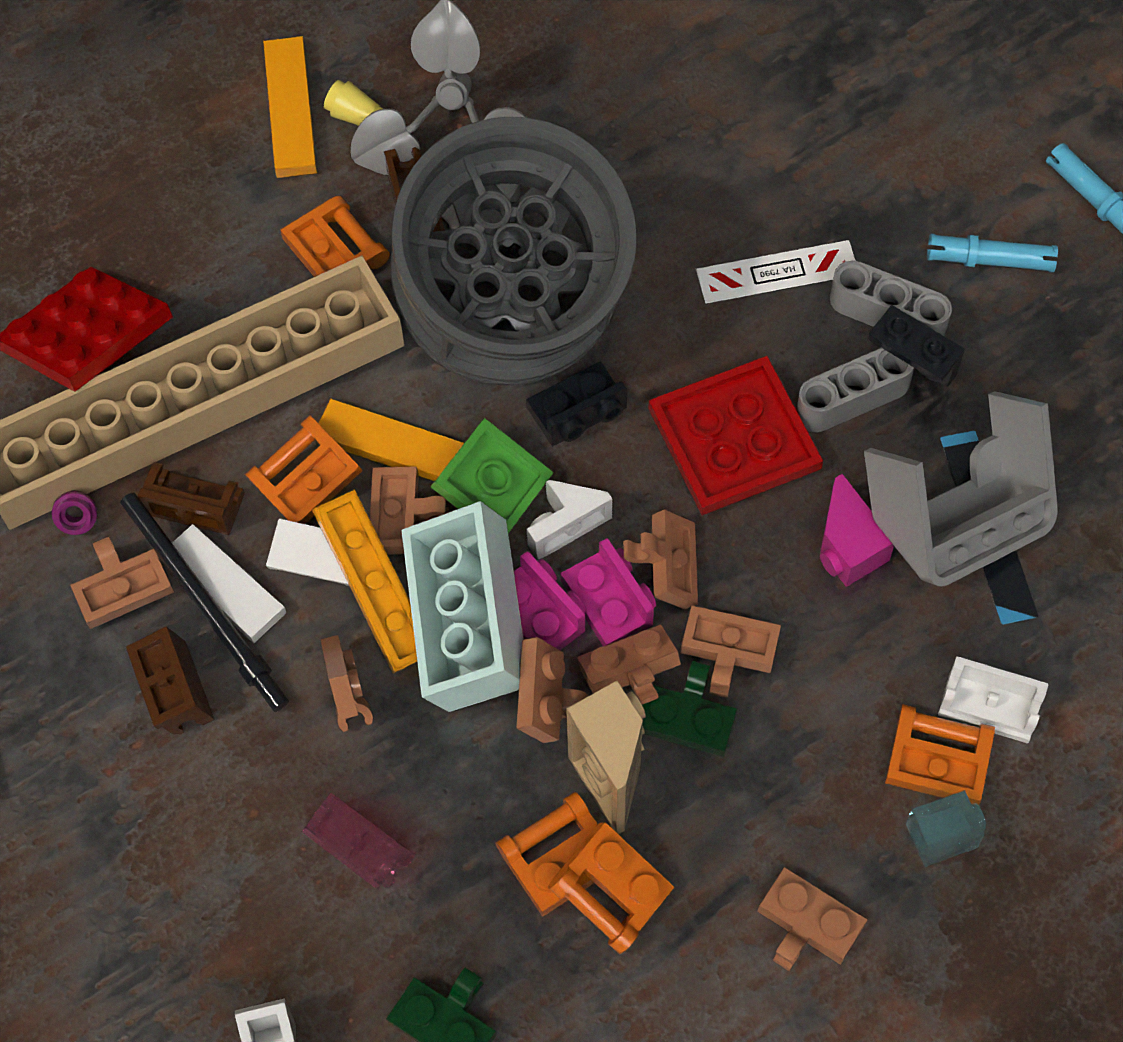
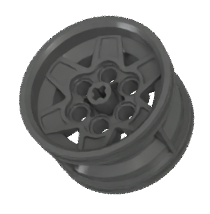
(564, 180)

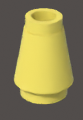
(349, 103)

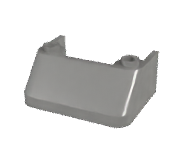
(983, 519)

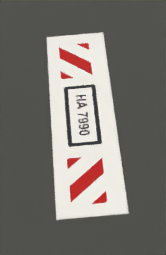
(773, 271)

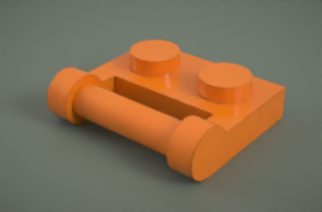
(320, 246)
(313, 480)
(936, 767)
(539, 873)
(622, 876)

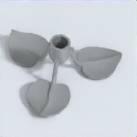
(439, 43)

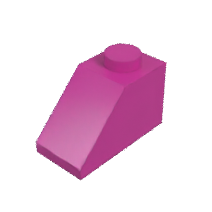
(851, 538)

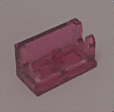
(357, 842)

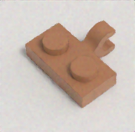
(397, 505)
(673, 557)
(120, 585)
(729, 642)
(631, 662)
(344, 683)
(541, 695)
(810, 919)

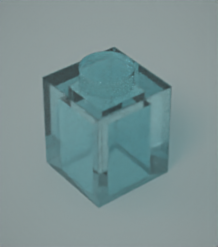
(946, 828)

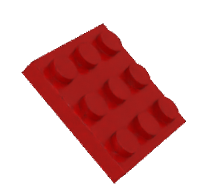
(83, 328)
(735, 435)

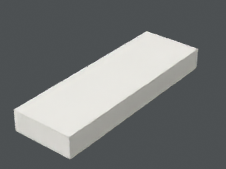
(235, 591)

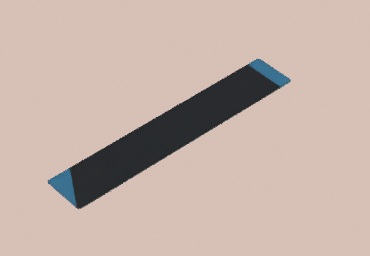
(1005, 574)

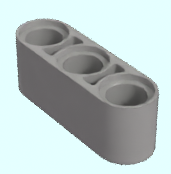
(877, 287)
(843, 403)

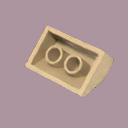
(607, 748)

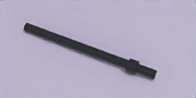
(252, 668)

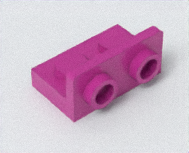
(610, 594)
(545, 606)

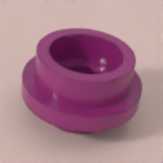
(70, 524)

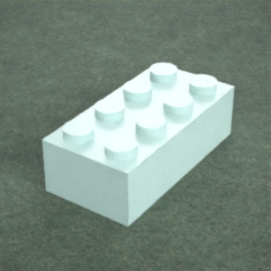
(463, 607)

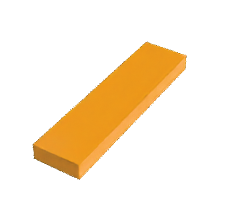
(289, 107)
(388, 439)
(370, 577)

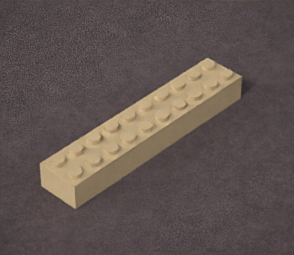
(193, 388)

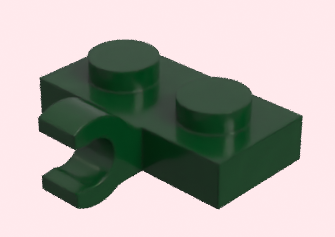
(688, 717)
(433, 1018)

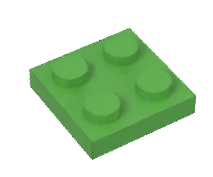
(492, 471)

